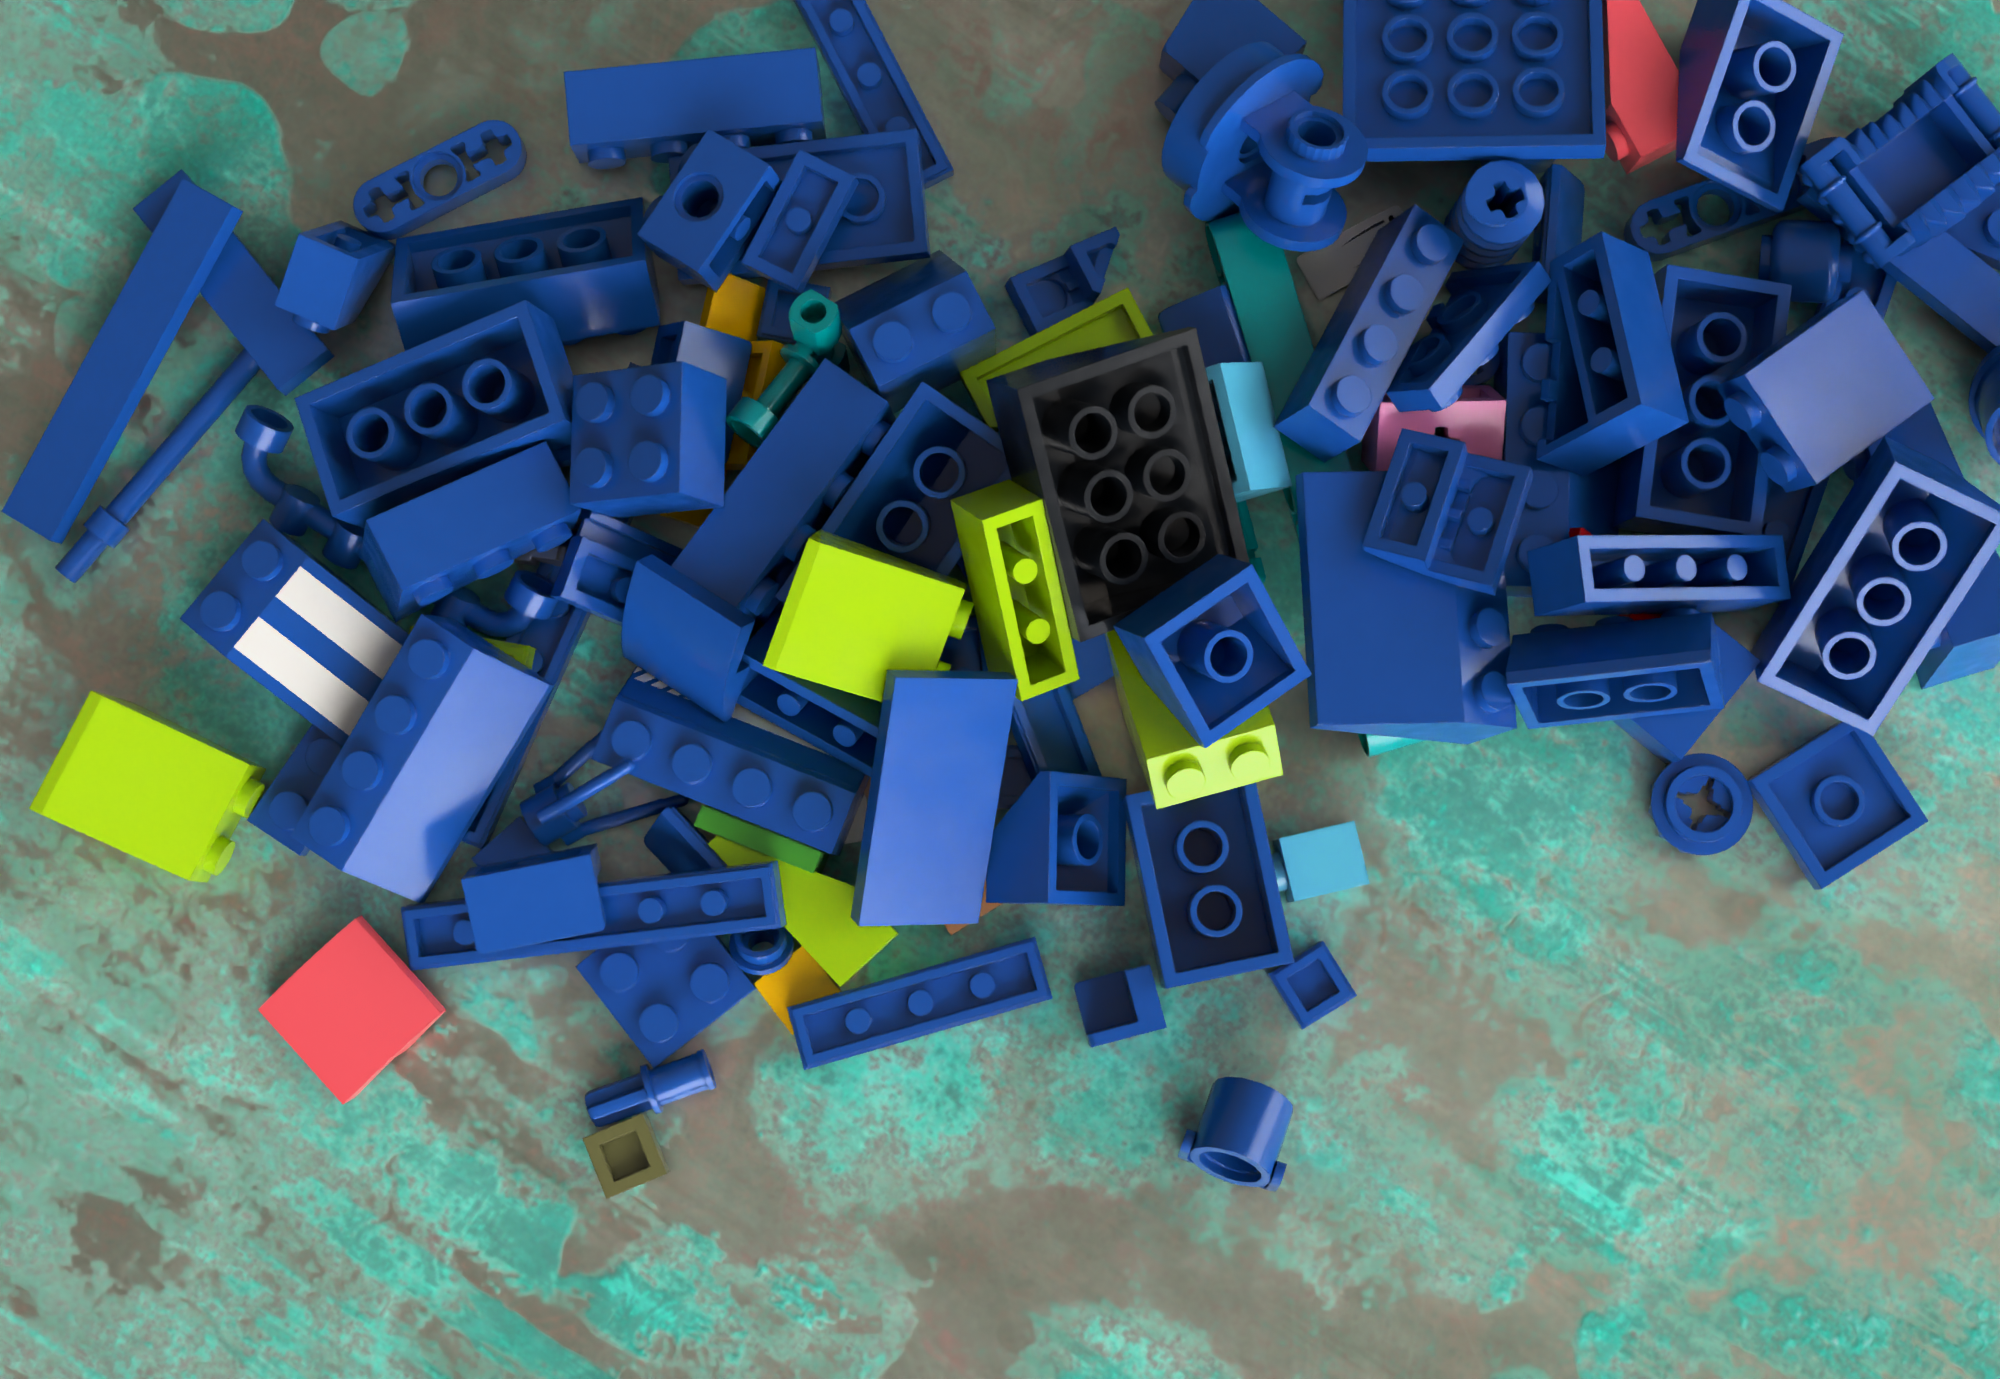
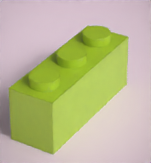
(1015, 587)

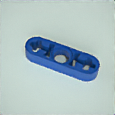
(408, 217)

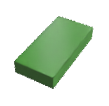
(761, 839)

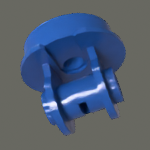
(1263, 150)

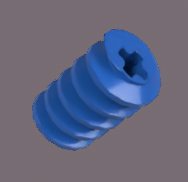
(1496, 213)

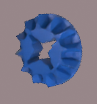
(1727, 792)

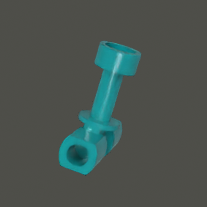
(817, 332)

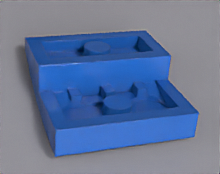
(1448, 511)
(685, 636)

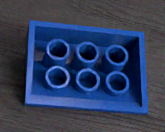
(1390, 643)

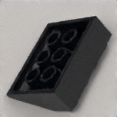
(1125, 470)

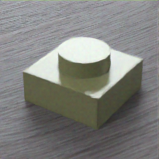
(626, 1155)

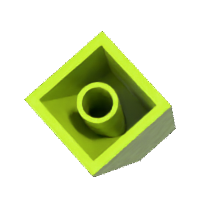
(862, 615)
(1172, 759)
(150, 788)

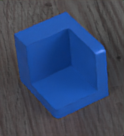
(1119, 1005)

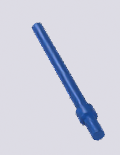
(108, 525)

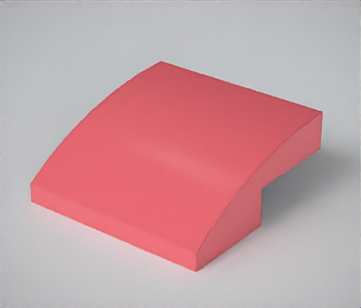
(352, 1009)

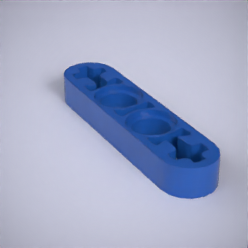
(1742, 214)

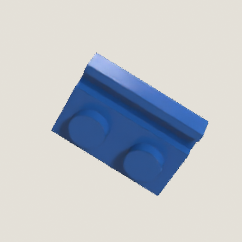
(601, 564)

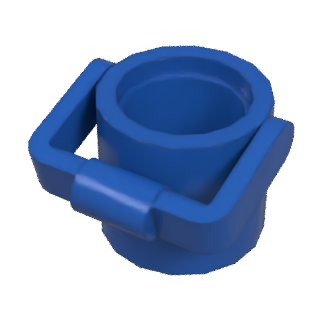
(1240, 1134)

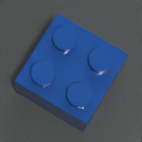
(648, 440)

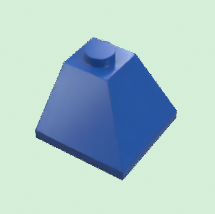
(1061, 843)

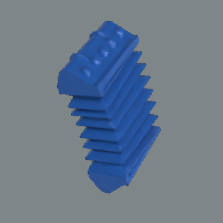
(1913, 166)

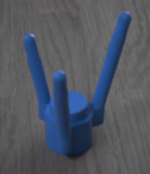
(557, 809)

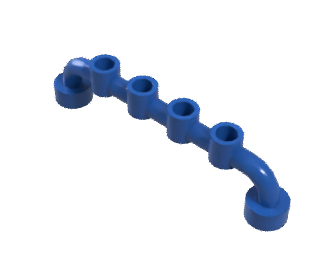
(300, 508)

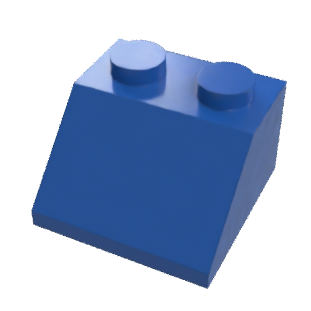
(1213, 648)

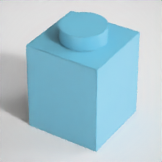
(1319, 862)

